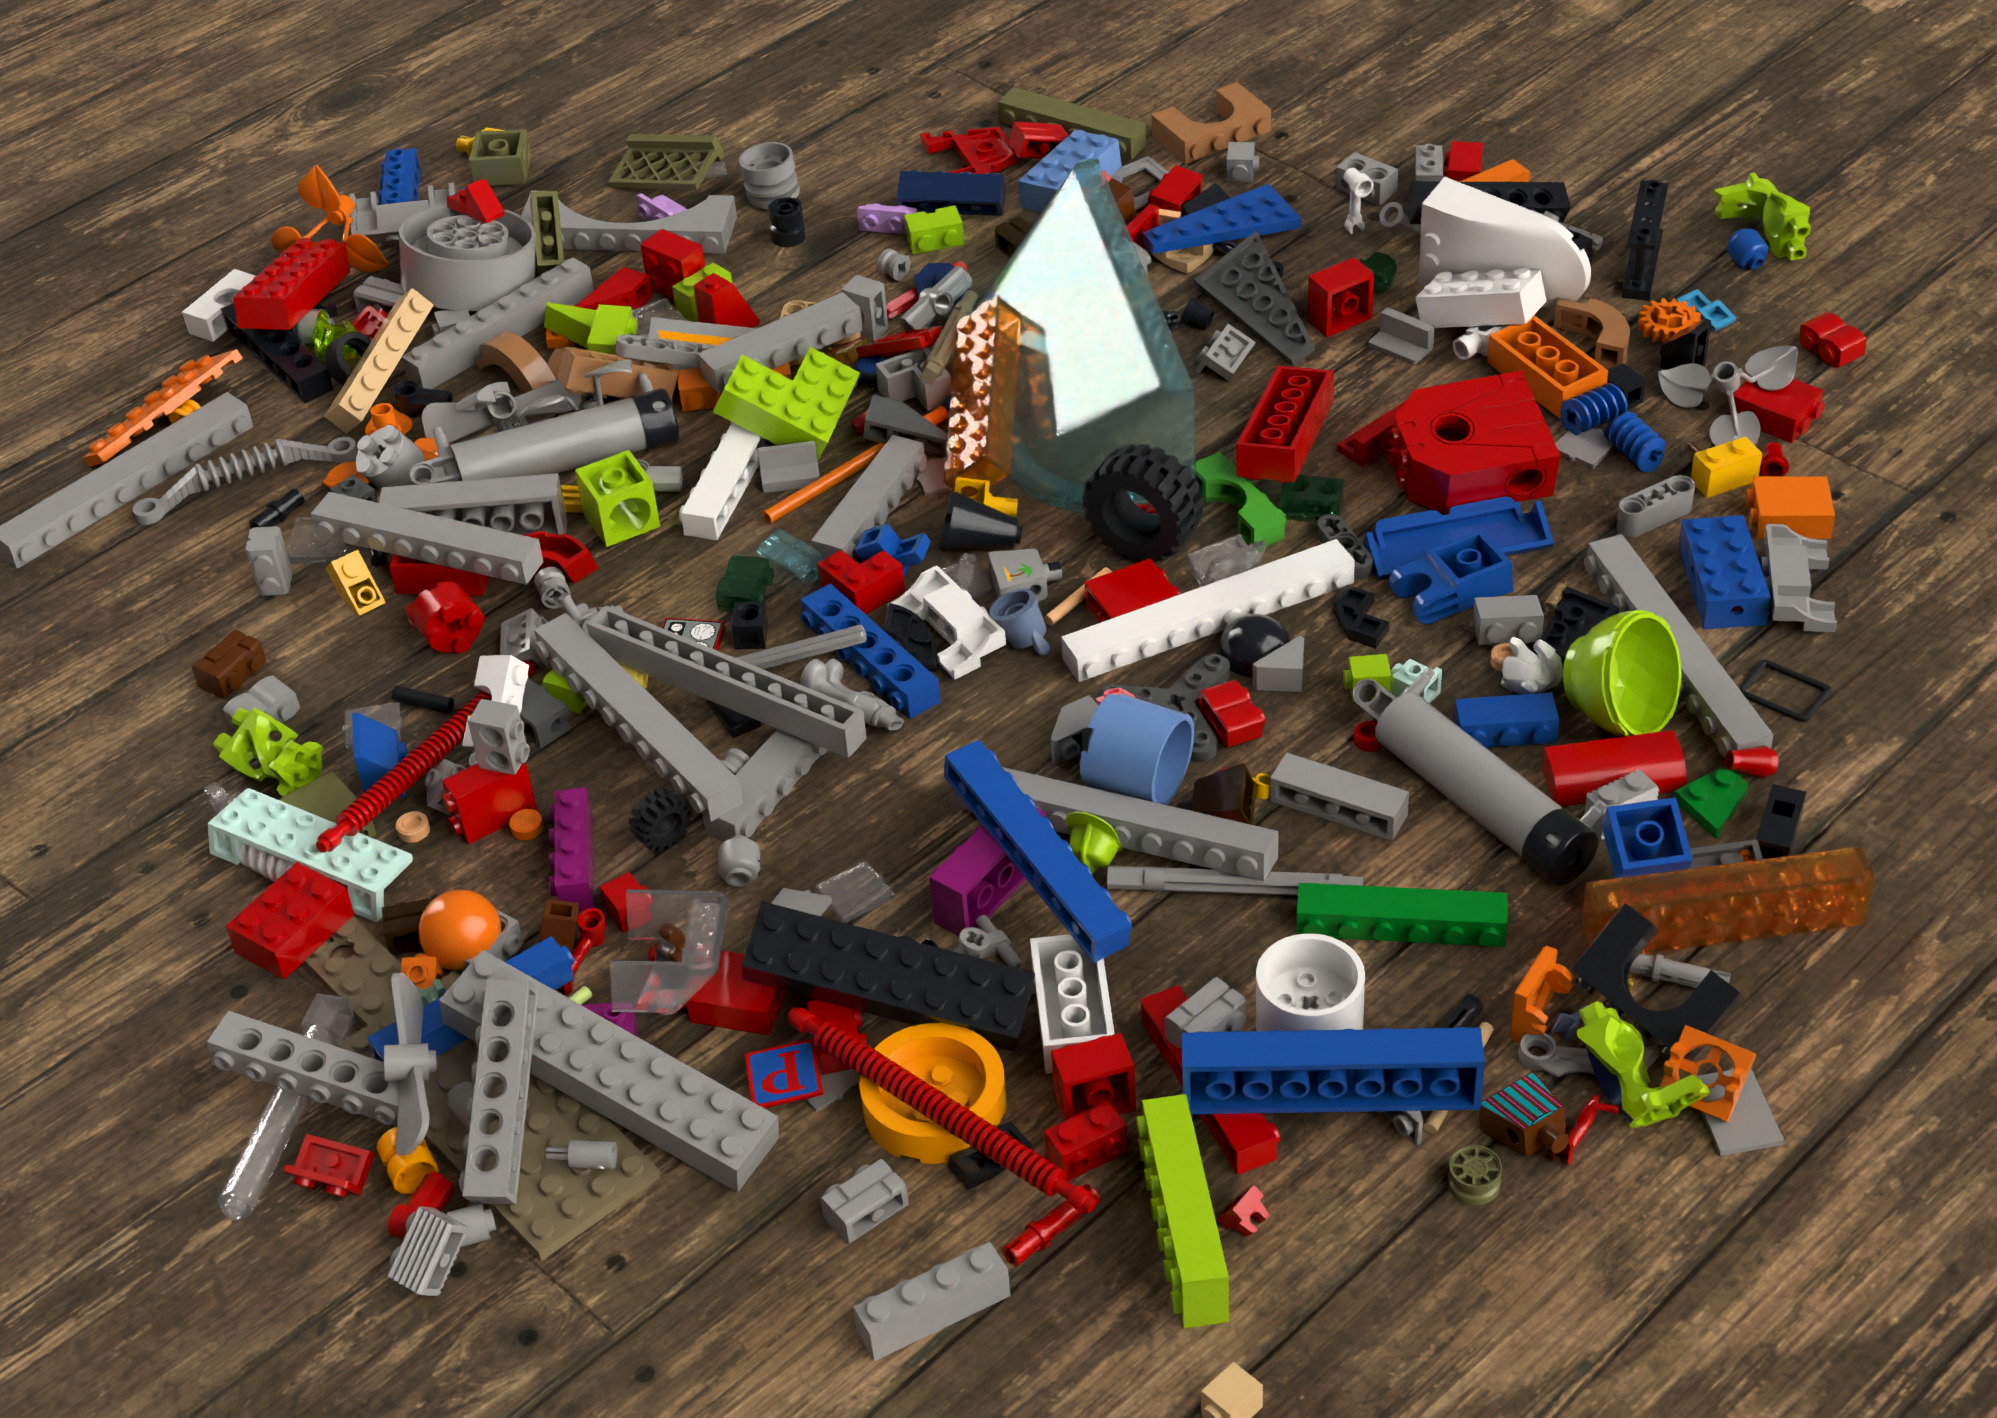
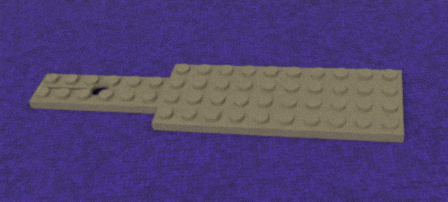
(552, 1198)

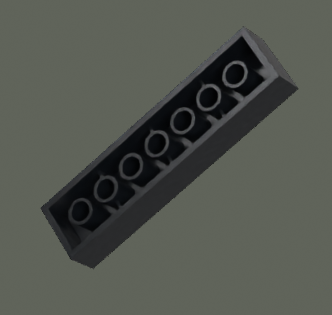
(886, 974)

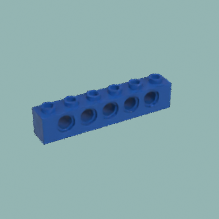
(879, 659)

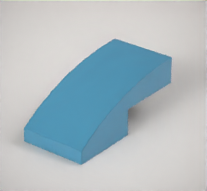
(1715, 311)

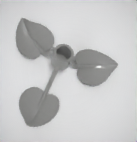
(617, 366)
(1686, 383)

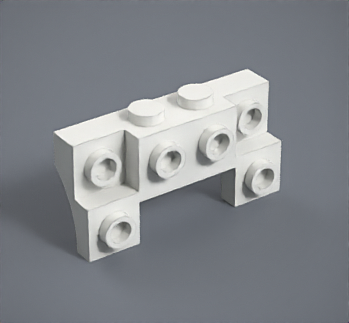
(955, 618)

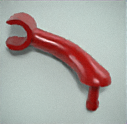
(1583, 1124)

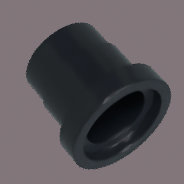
(1197, 314)

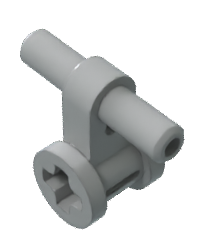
(987, 942)

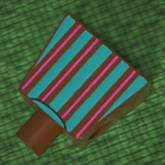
(1525, 1117)

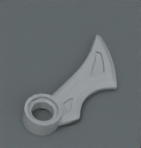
(1566, 1060)

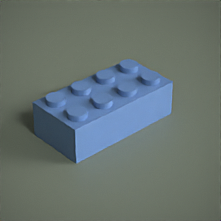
(1046, 177)

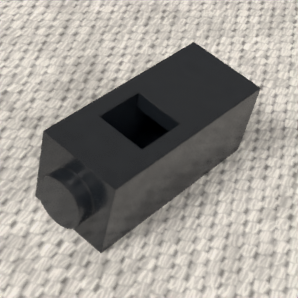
(1780, 821)

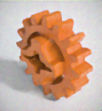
(1666, 319)

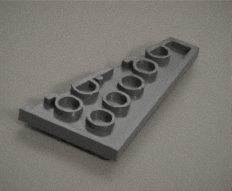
(1254, 294)

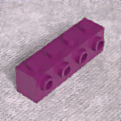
(573, 847)

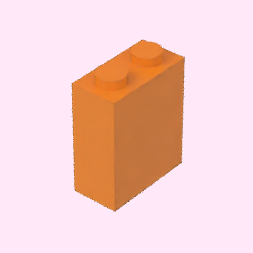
(1796, 501)

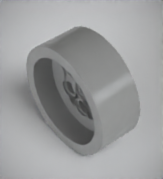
(465, 261)

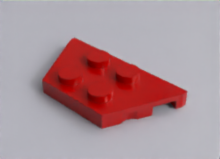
(901, 342)

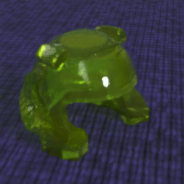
(326, 332)

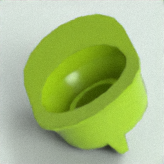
(1092, 840)

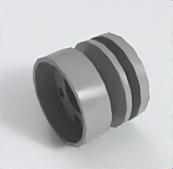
(768, 173)

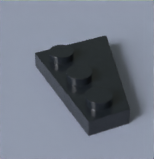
(1574, 619)

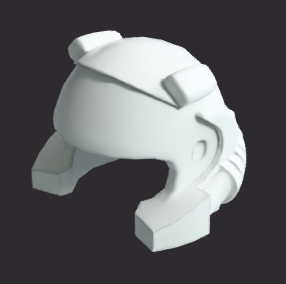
(1531, 673)

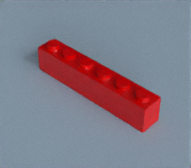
(1243, 1137)

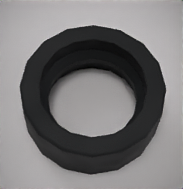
(334, 357)

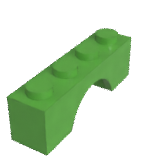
(1257, 517)

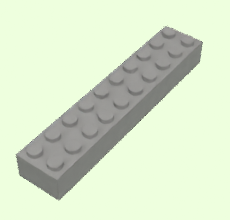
(626, 1078)

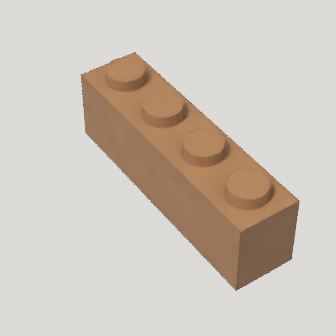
(623, 385)

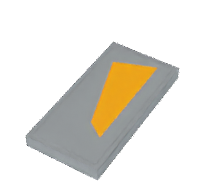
(694, 332)

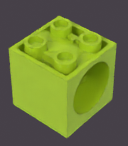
(617, 498)

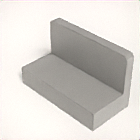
(1403, 336)
(788, 466)

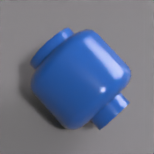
(1747, 248)

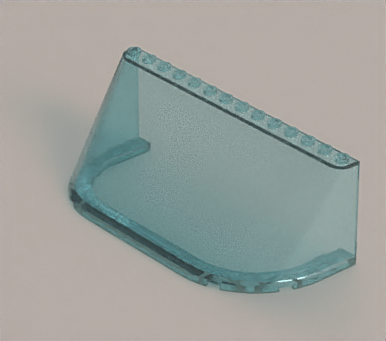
(1091, 347)

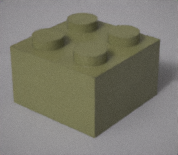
(501, 157)

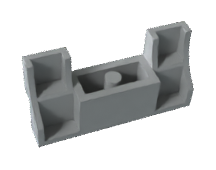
(1788, 578)

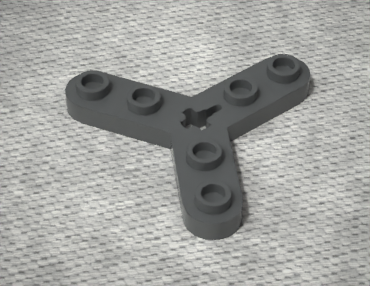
(1185, 693)

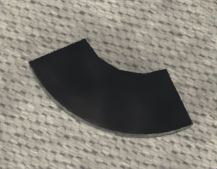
(912, 635)

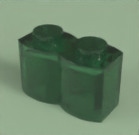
(743, 581)

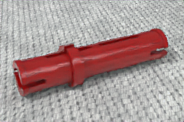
(1040, 1233)

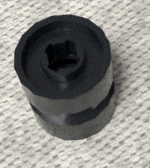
(787, 222)

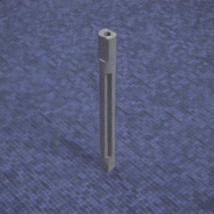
(1216, 881)

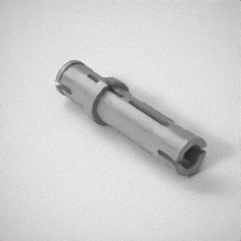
(1667, 970)

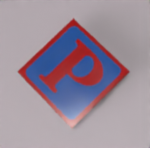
(784, 1074)

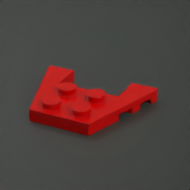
(981, 149)

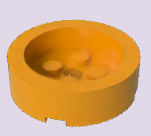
(955, 1064)

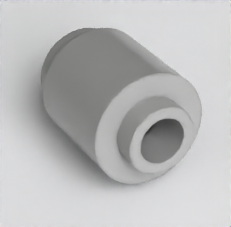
(478, 1220)

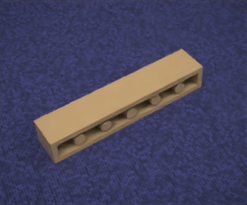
(378, 361)

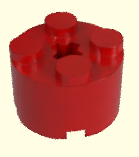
(447, 618)

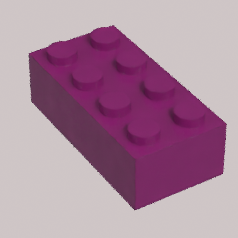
(973, 882)

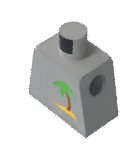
(1022, 570)

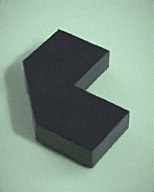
(1358, 626)

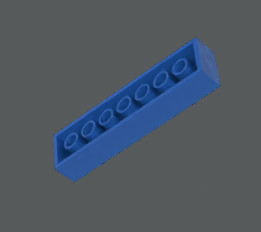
(1333, 1070)

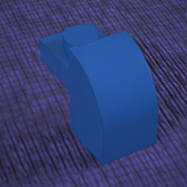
(906, 551)

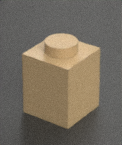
(1232, 1395)

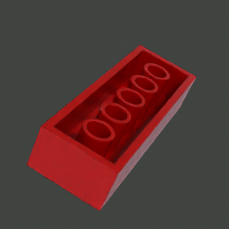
(291, 285)
(1285, 424)

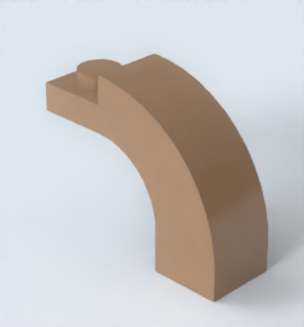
(1599, 322)
(517, 359)

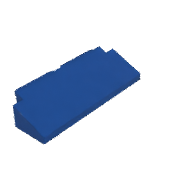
(1410, 536)

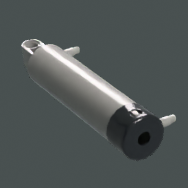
(557, 443)
(1480, 782)

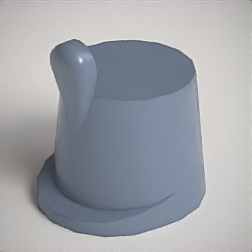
(1021, 619)

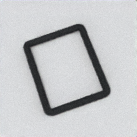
(1804, 718)

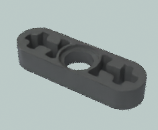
(1325, 531)

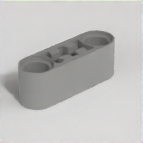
(1655, 506)

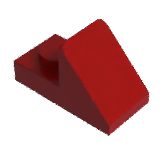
(477, 202)

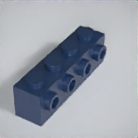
(968, 191)

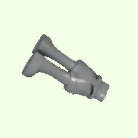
(827, 680)

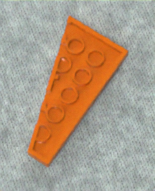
(173, 394)

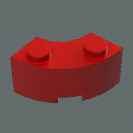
(566, 554)

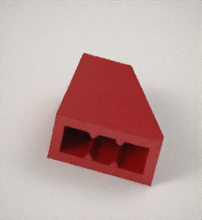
(722, 303)

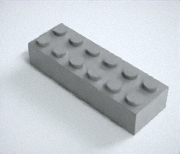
(503, 504)

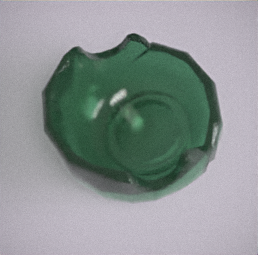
(1384, 271)

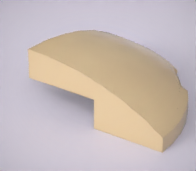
(1185, 259)

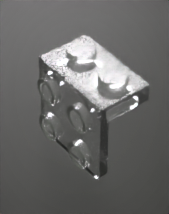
(1224, 559)

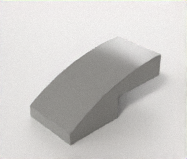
(482, 397)

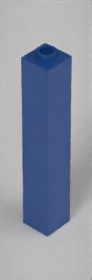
(543, 962)

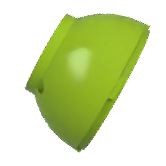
(1625, 673)

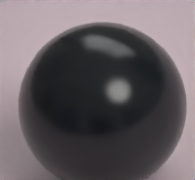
(1250, 640)

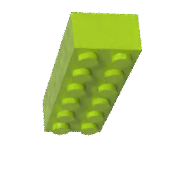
(1183, 1212)

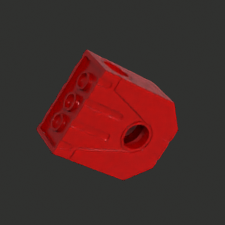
(1473, 443)

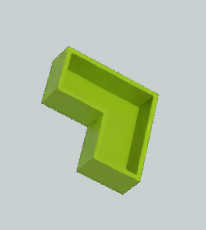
(787, 408)

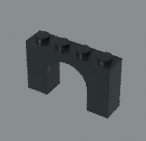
(1607, 968)

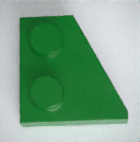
(1713, 798)

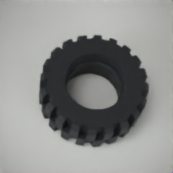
(1160, 482)

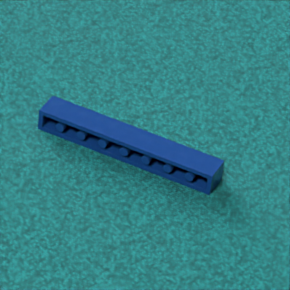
(1038, 851)

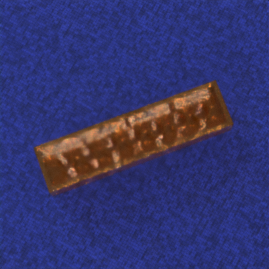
(983, 395)
(1738, 899)

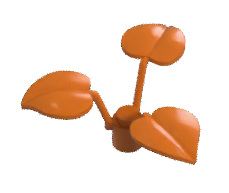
(318, 193)
(382, 415)

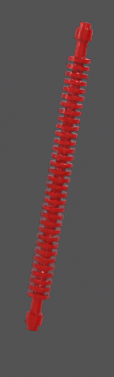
(402, 775)
(942, 1110)

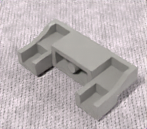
(384, 220)

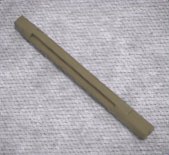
(946, 341)

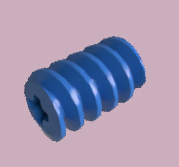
(1593, 408)
(1636, 441)

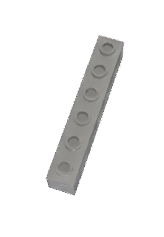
(304, 1067)
(502, 1181)

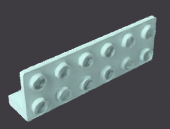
(292, 835)

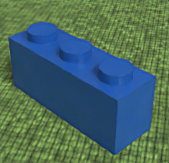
(1509, 719)

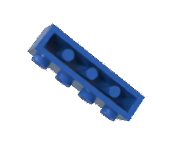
(400, 177)

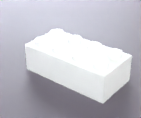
(1481, 298)
(1069, 994)

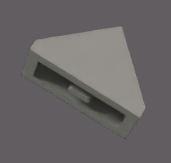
(1281, 668)

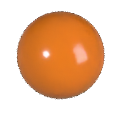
(458, 927)

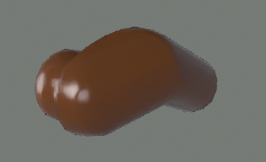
(676, 938)

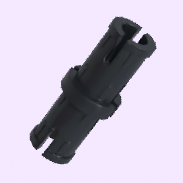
(278, 510)

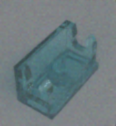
(791, 555)

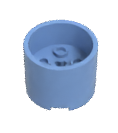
(1137, 749)

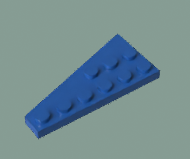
(1229, 220)

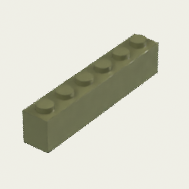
(1027, 106)

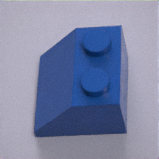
(375, 749)

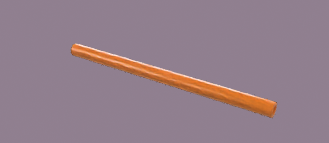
(836, 476)

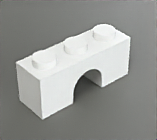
(205, 316)
(503, 679)

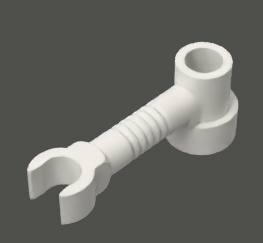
(1360, 187)

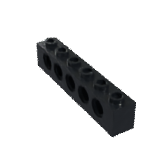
(1530, 195)
(284, 357)

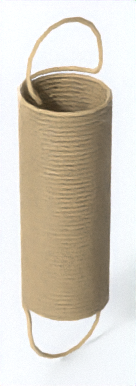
(1554, 598)

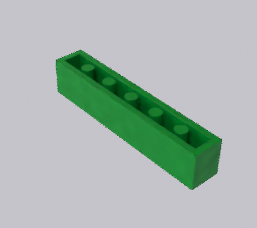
(1403, 914)

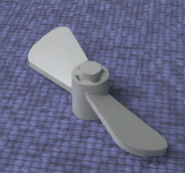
(462, 424)
(409, 1064)

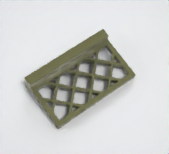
(665, 150)

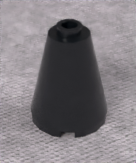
(977, 526)

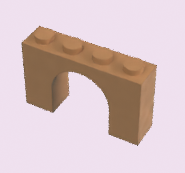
(1191, 140)

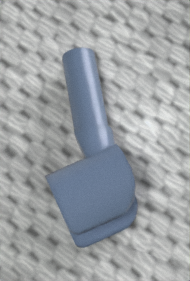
(1567, 1024)

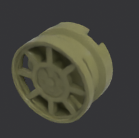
(1474, 1177)

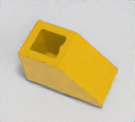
(355, 583)

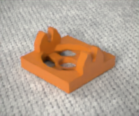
(1536, 992)
(1741, 1058)

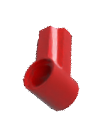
(431, 1192)

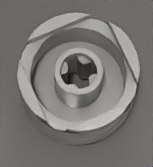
(387, 457)

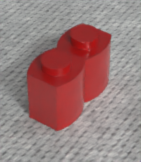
(1832, 339)
(1231, 713)

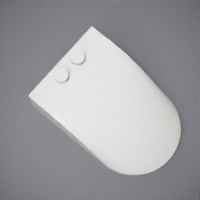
(1483, 233)

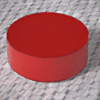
(1365, 738)

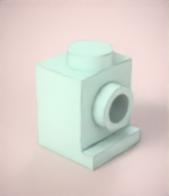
(1405, 675)

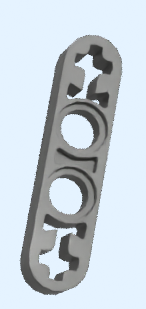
(660, 349)

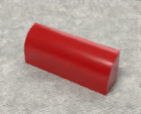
(1585, 766)

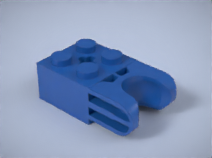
(1453, 576)

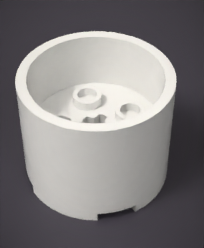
(1309, 985)

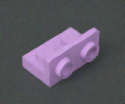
(657, 208)
(883, 218)

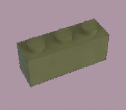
(548, 230)

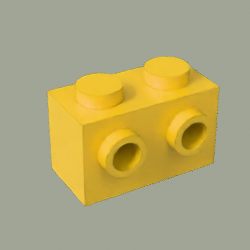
(1726, 467)

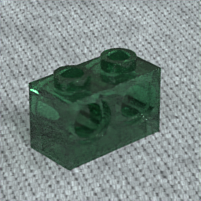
(1312, 498)

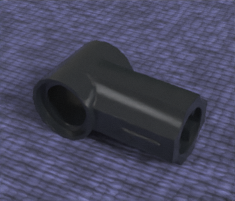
(413, 399)

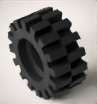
(662, 806)

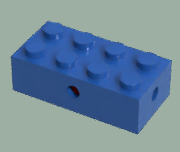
(1724, 572)

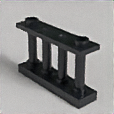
(1645, 240)

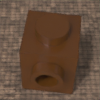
(559, 922)

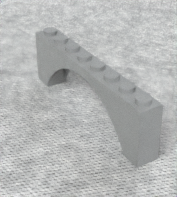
(706, 224)

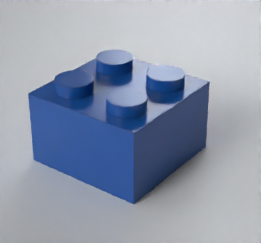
(1646, 838)

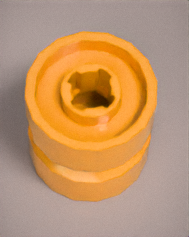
(405, 1170)

